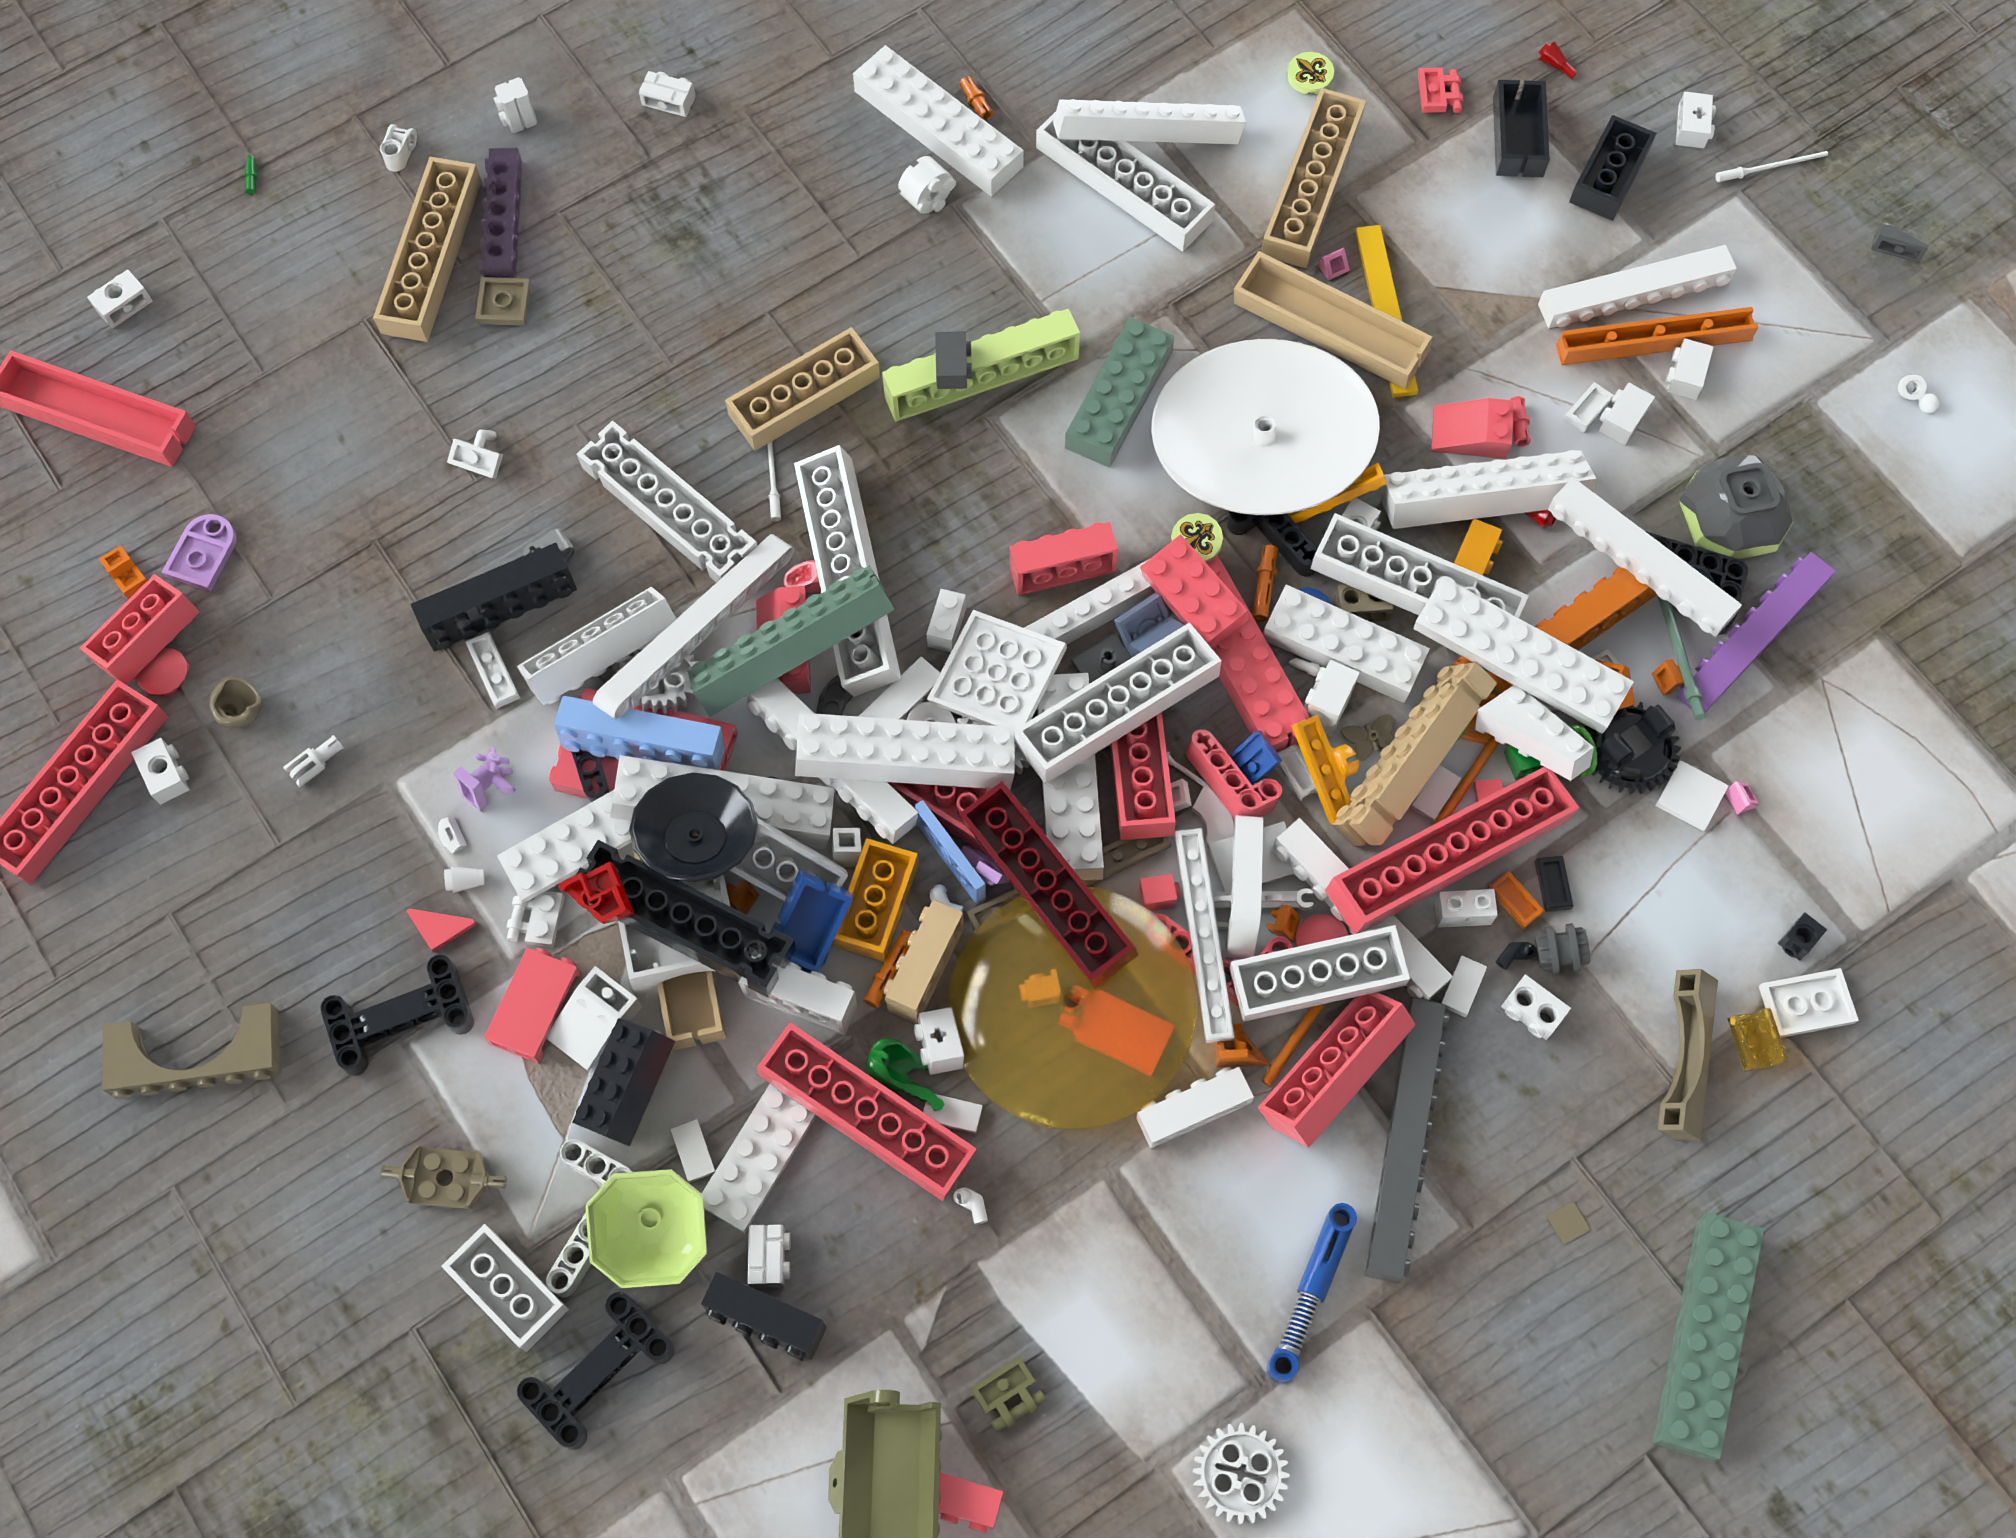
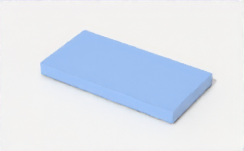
(950, 854)

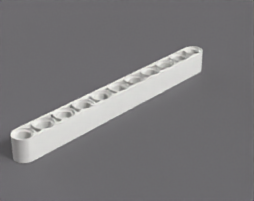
(692, 627)

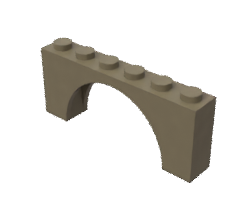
(250, 1055)

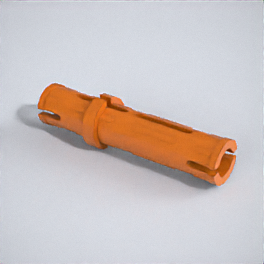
(1266, 574)
(887, 971)

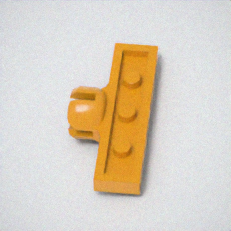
(1369, 480)
(1326, 765)

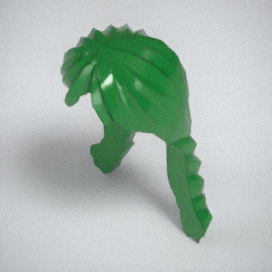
(890, 1063)

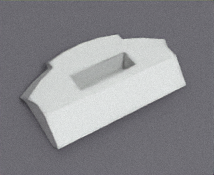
(451, 835)

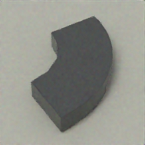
(833, 698)

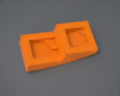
(123, 571)

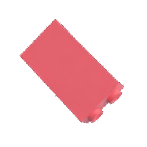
(531, 1004)

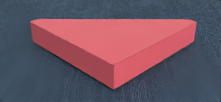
(439, 928)

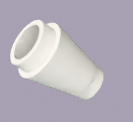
(462, 878)

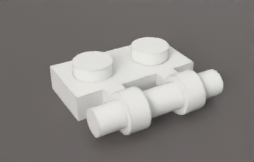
(543, 920)

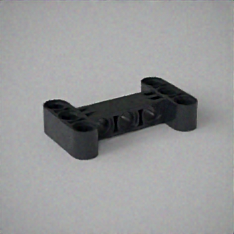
(396, 1015)
(594, 1371)

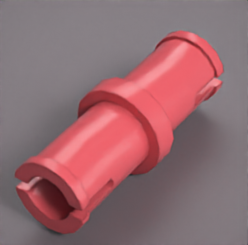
(1520, 422)

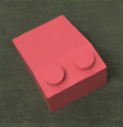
(1473, 428)

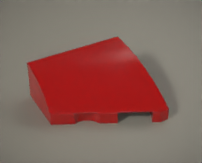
(600, 893)

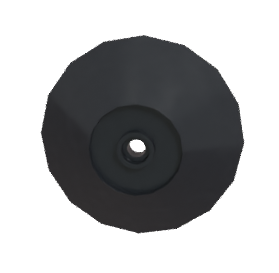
(691, 807)

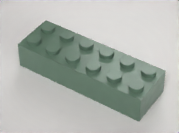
(1119, 392)

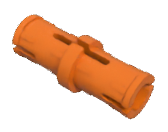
(975, 98)

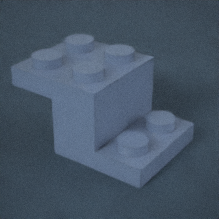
(1145, 624)

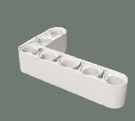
(1246, 888)
(579, 1240)

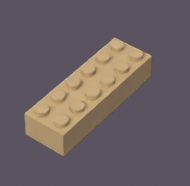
(803, 388)

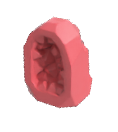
(803, 575)

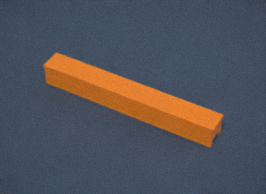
(1655, 335)

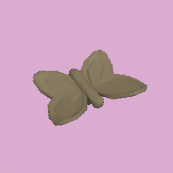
(1370, 739)

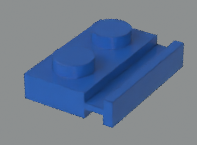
(1256, 757)

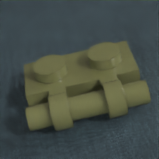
(1003, 1386)

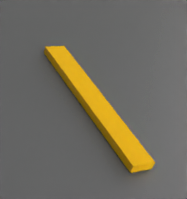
(1381, 285)

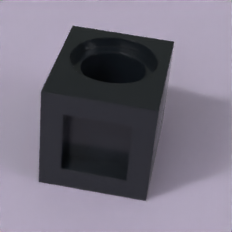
(1806, 927)

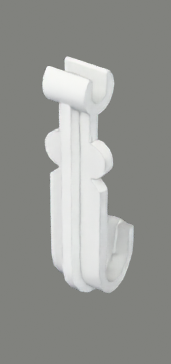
(1269, 899)

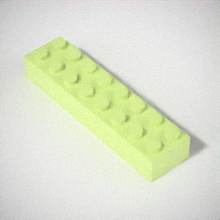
(994, 360)

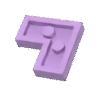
(984, 865)

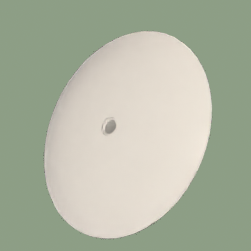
(1265, 426)

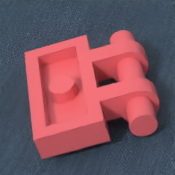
(1432, 90)

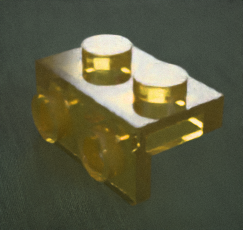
(1757, 1040)

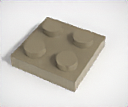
(503, 301)

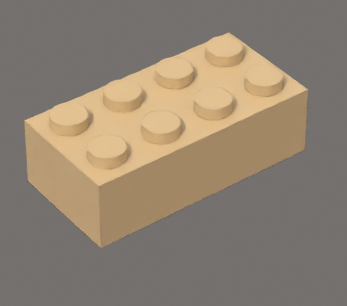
(924, 961)

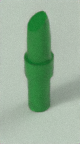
(250, 175)

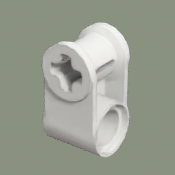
(398, 147)

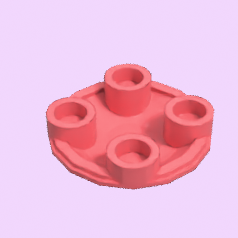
(163, 673)
(1319, 929)

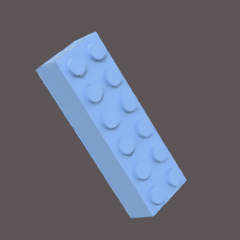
(638, 735)

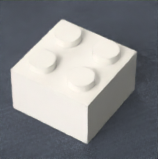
(1331, 694)

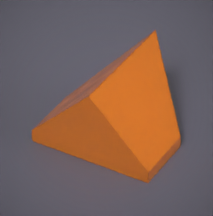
(1239, 1051)

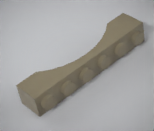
(1684, 1104)

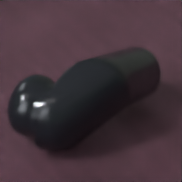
(1516, 951)

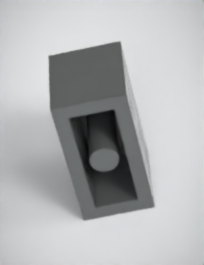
(951, 360)

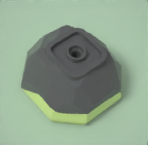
(1730, 519)

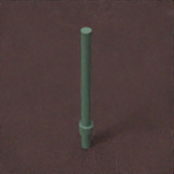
(1692, 693)

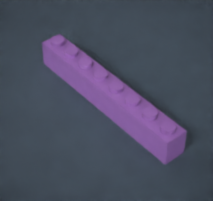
(1759, 628)

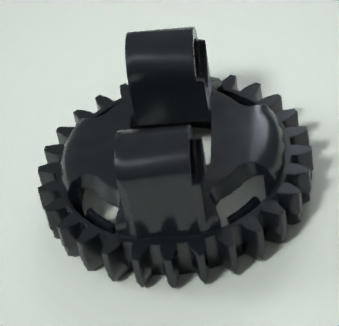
(1617, 755)

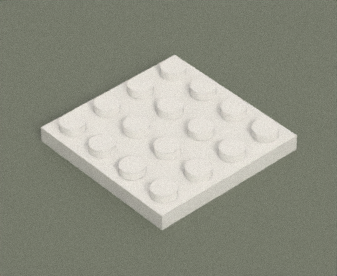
(997, 672)

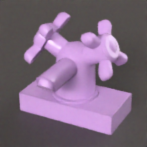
(473, 785)

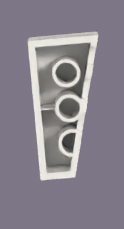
(1534, 730)

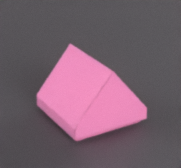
(1334, 264)
(1741, 797)

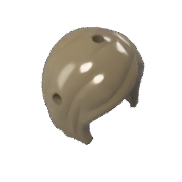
(235, 702)

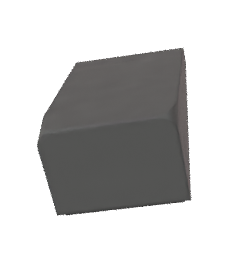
(1898, 243)

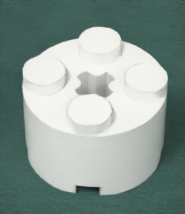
(926, 185)

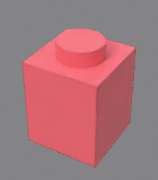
(1159, 892)

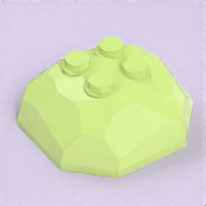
(646, 1228)

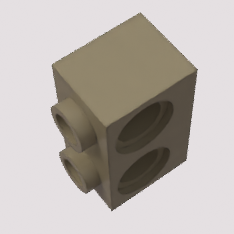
(1364, 605)

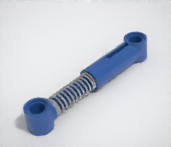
(1313, 1290)

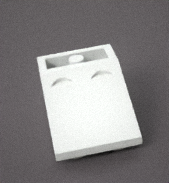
(590, 1017)

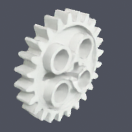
(676, 688)
(1233, 1500)

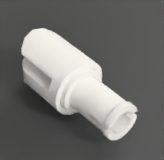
(312, 761)

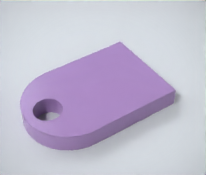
(201, 554)

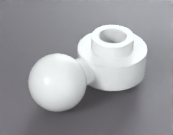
(1927, 402)

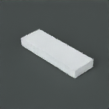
(492, 670)

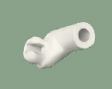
(939, 894)
(973, 1202)

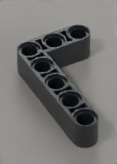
(1720, 567)

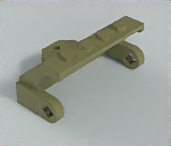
(887, 1468)

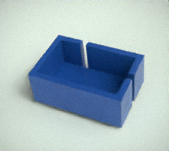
(812, 918)

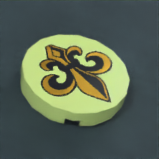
(1310, 72)
(1201, 533)

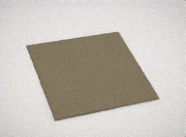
(1568, 1223)

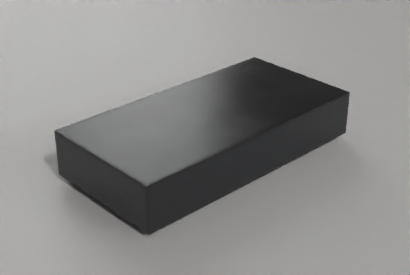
(1554, 883)

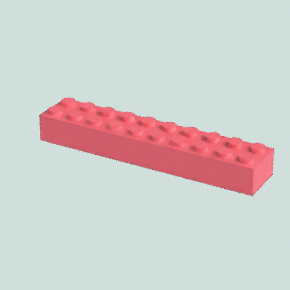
(1450, 849)

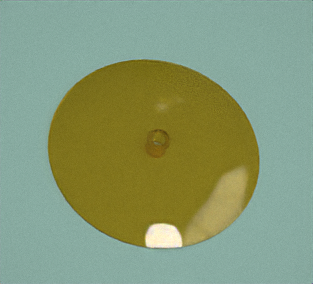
(1062, 1061)

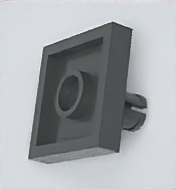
(1101, 658)

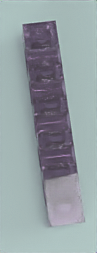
(501, 213)

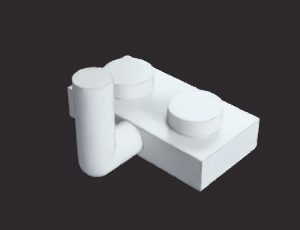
(475, 456)

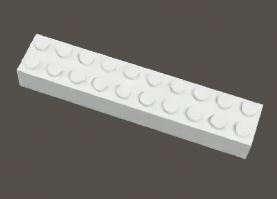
(839, 548)

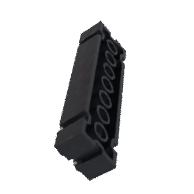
(697, 923)

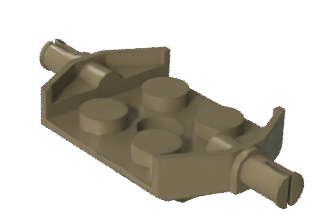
(423, 1168)

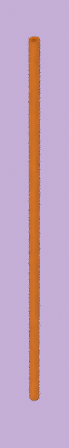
(1314, 1011)

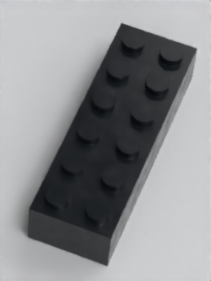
(494, 597)

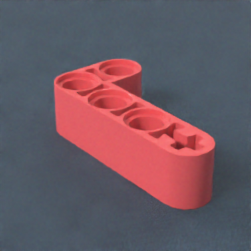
(1227, 779)

